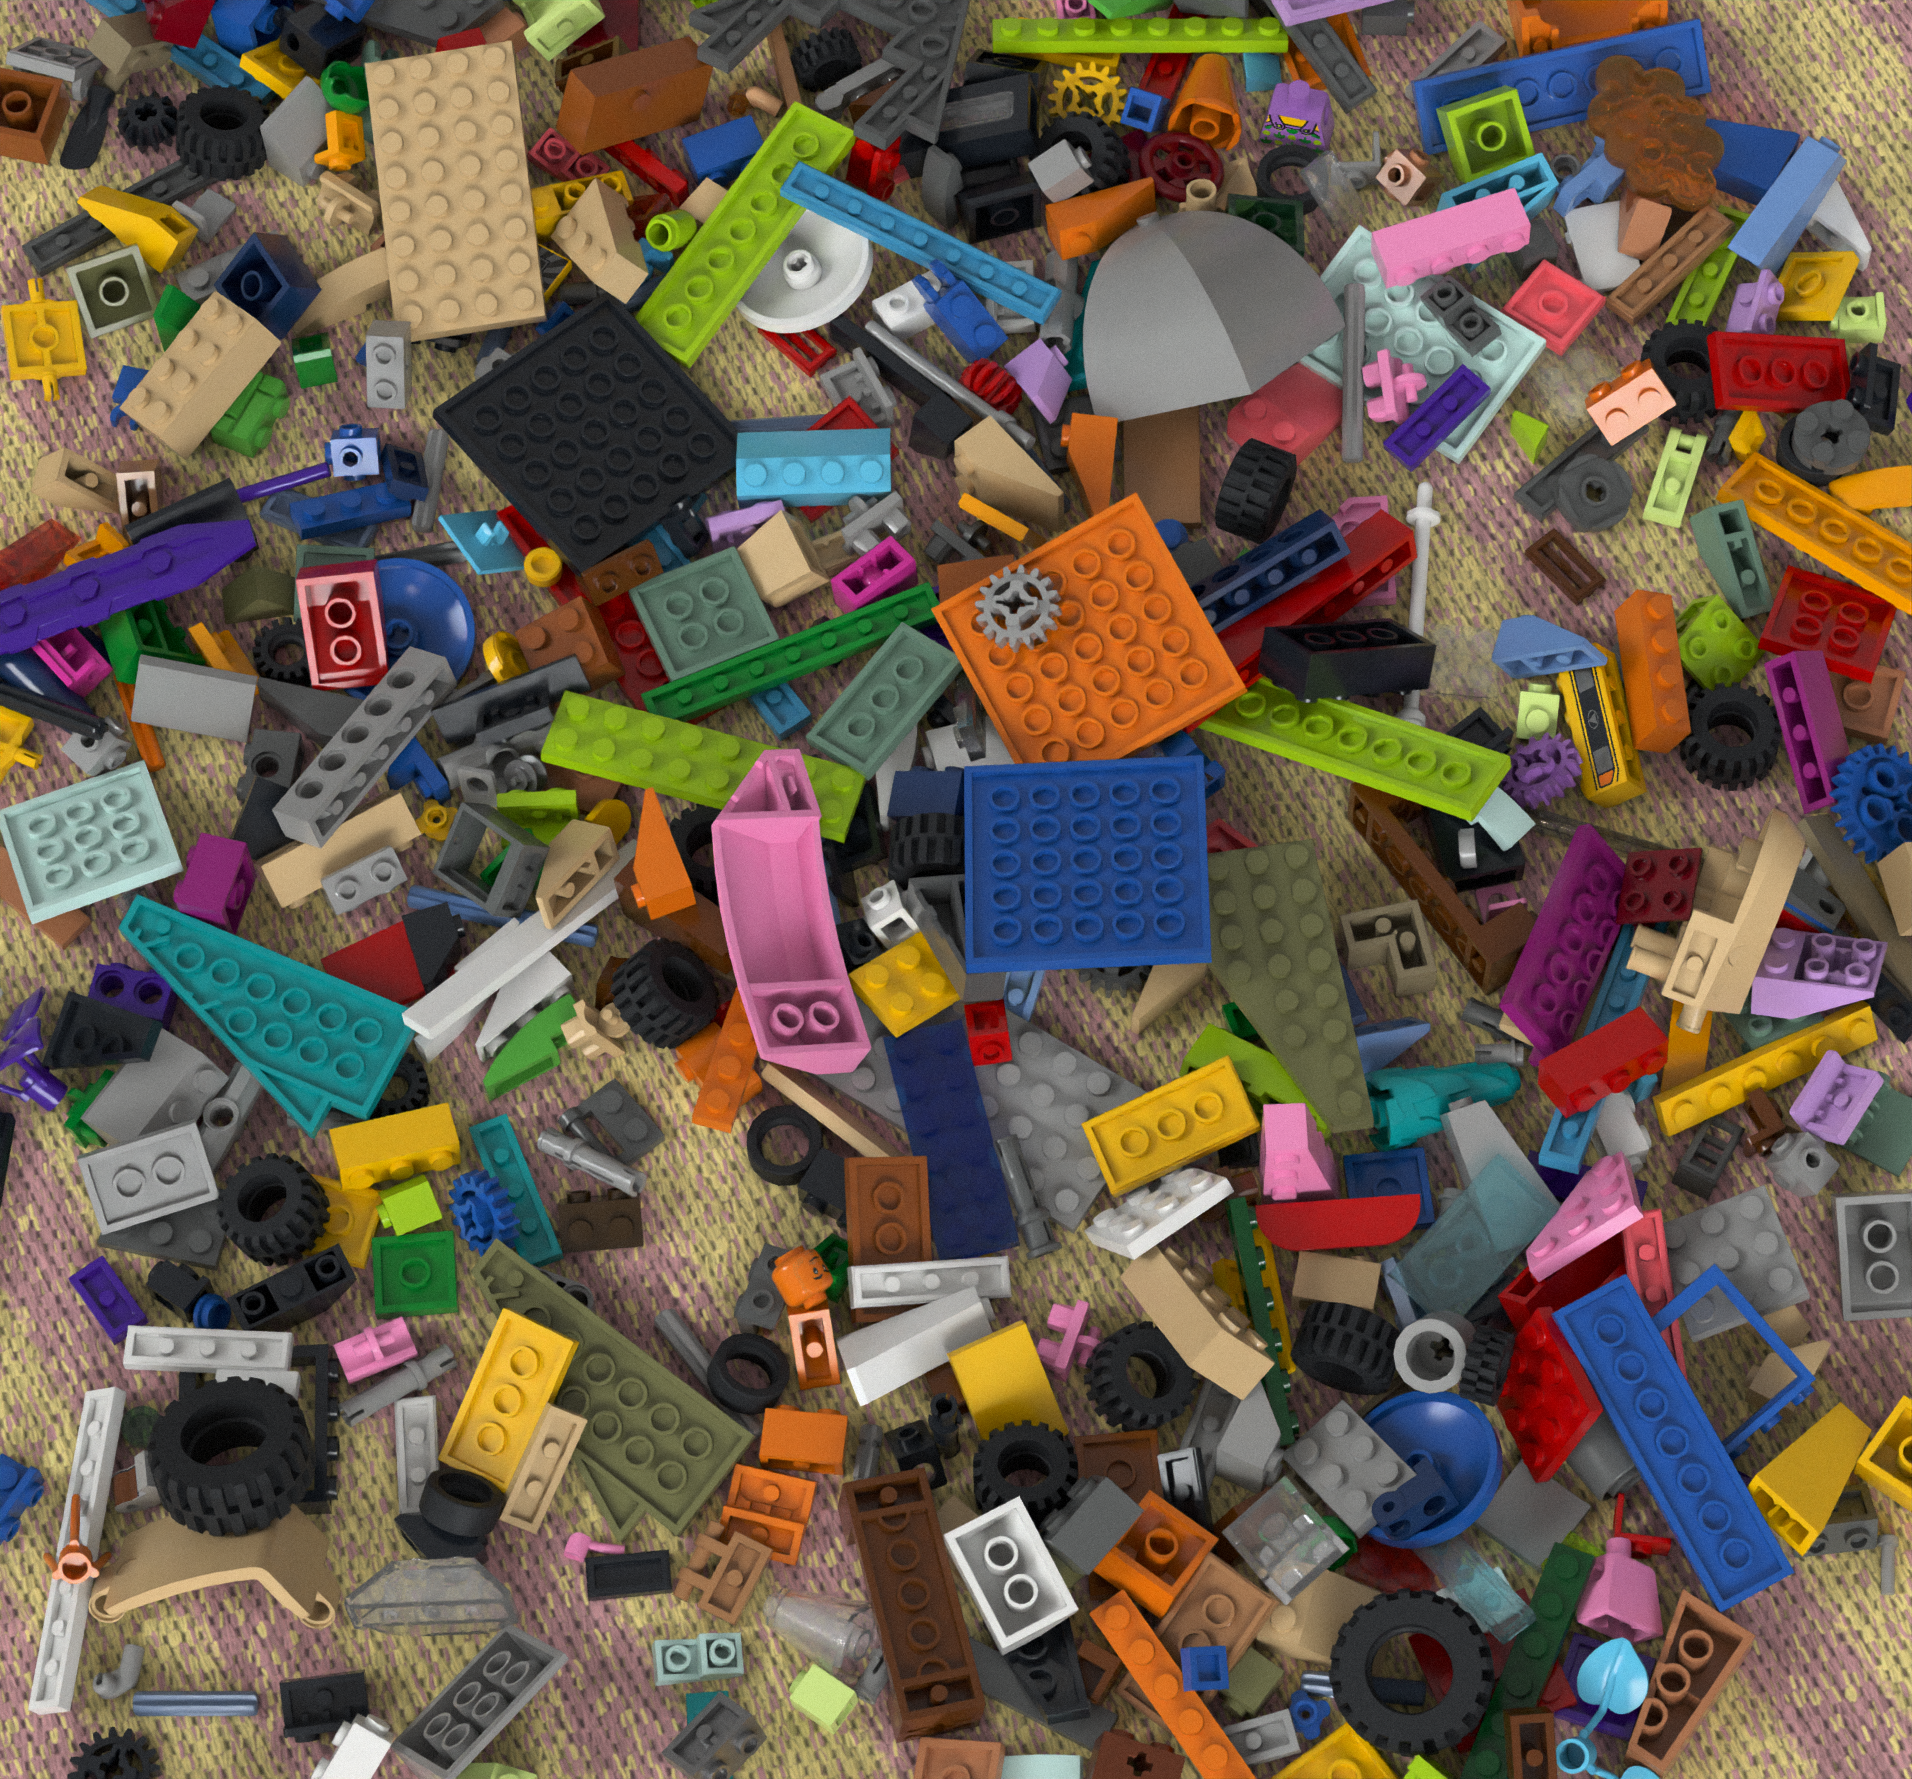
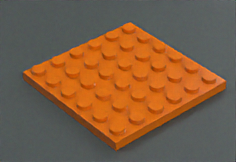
(1126, 654)

